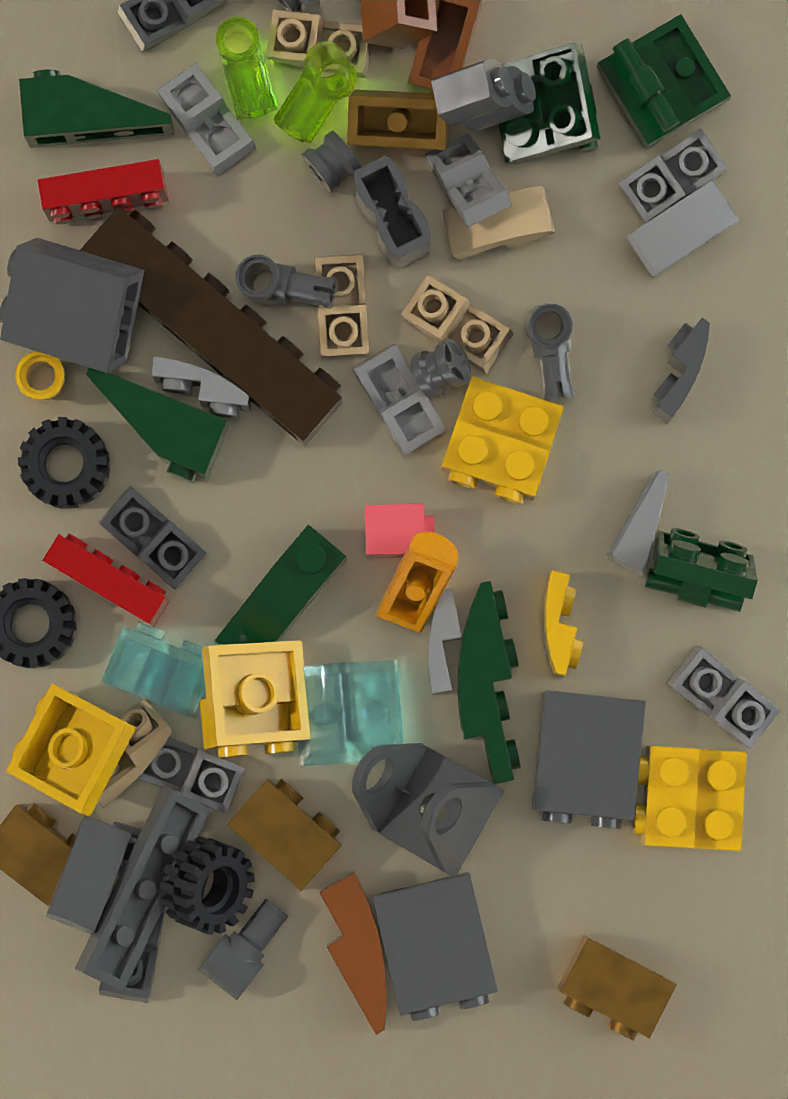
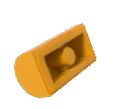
(419, 581)

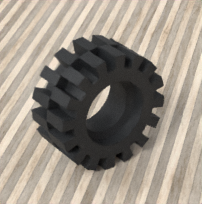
(59, 433)
(61, 623)
(189, 876)

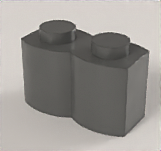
(483, 95)
(385, 203)

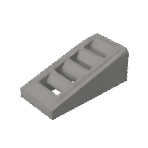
(636, 537)

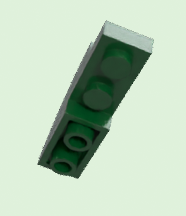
(481, 662)

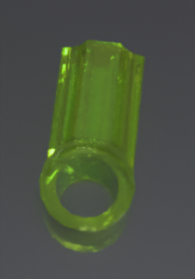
(246, 71)
(315, 95)

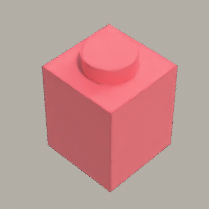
(392, 528)

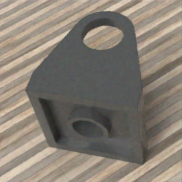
(411, 796)

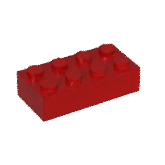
(103, 191)
(114, 584)

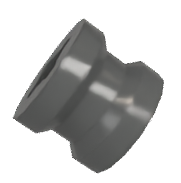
(331, 161)
(441, 368)

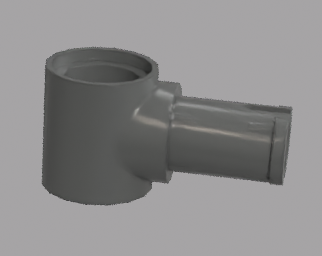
(285, 285)
(552, 352)
(239, 956)

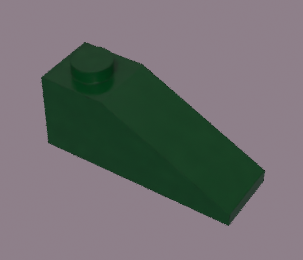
(74, 111)
(172, 429)
(285, 591)

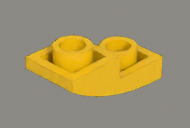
(559, 638)

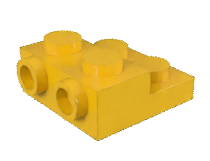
(501, 440)
(254, 698)
(70, 749)
(691, 798)

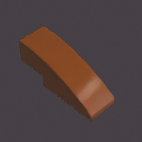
(448, 46)
(359, 949)

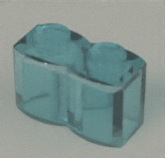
(157, 669)

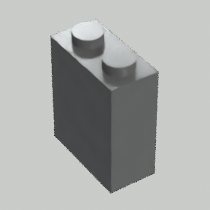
(70, 304)
(588, 758)
(435, 946)

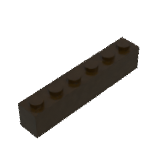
(217, 330)

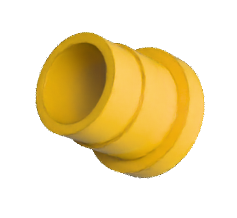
(32, 362)

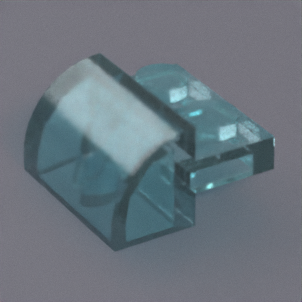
(350, 711)

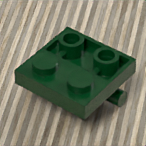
(663, 81)
(562, 107)
(702, 571)

